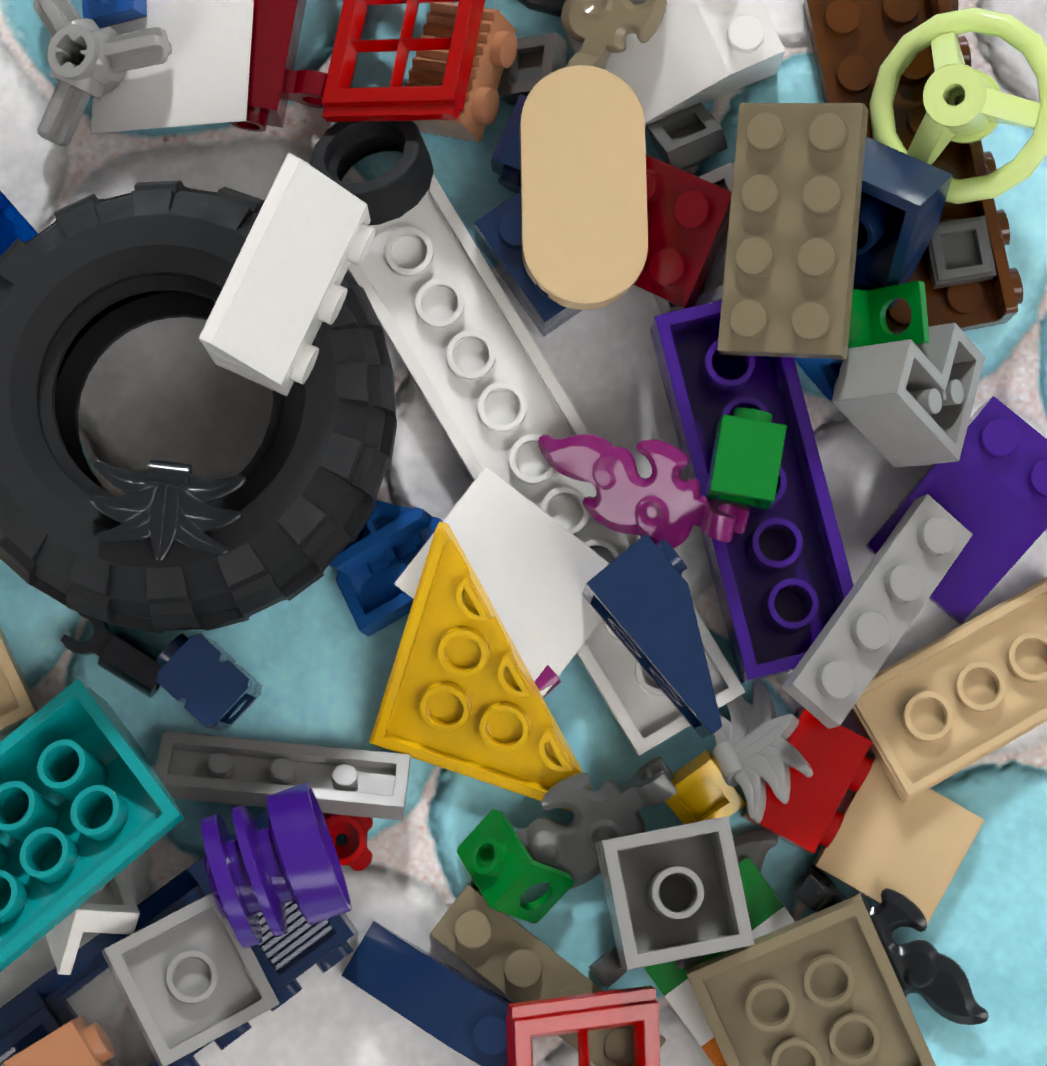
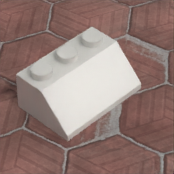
(288, 278)

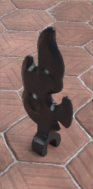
(915, 963)

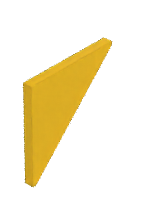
(463, 688)

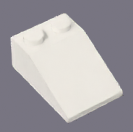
(697, 54)

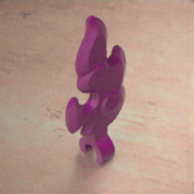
(635, 505)

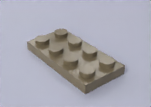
(793, 230)

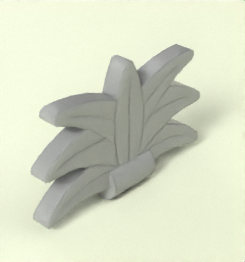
(756, 751)

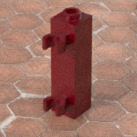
(272, 63)

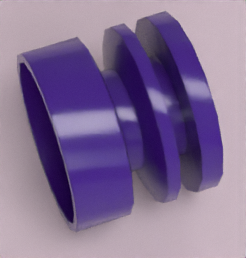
(274, 865)

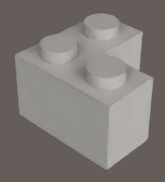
(912, 396)

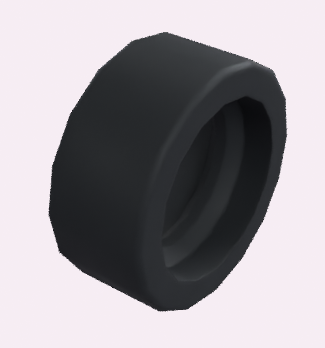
(398, 188)

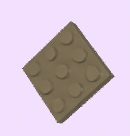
(811, 997)

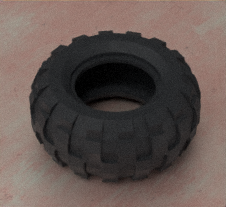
(307, 486)

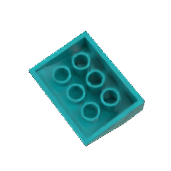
(71, 812)

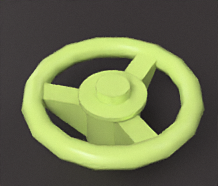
(963, 101)

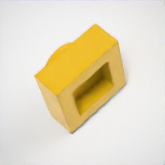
(703, 792)

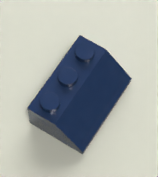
(896, 216)

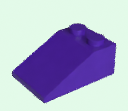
(994, 494)

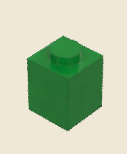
(746, 458)

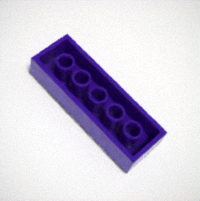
(790, 563)

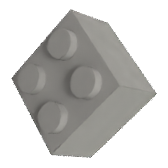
(674, 893)

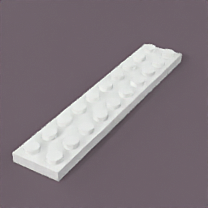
(493, 405)

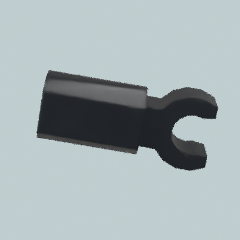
(120, 656)

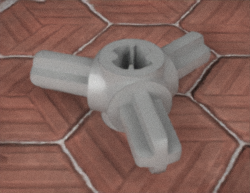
(89, 63)

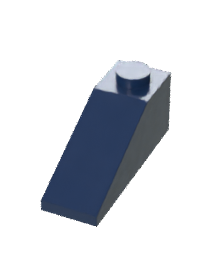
(431, 995)

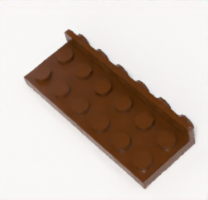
(848, 48)

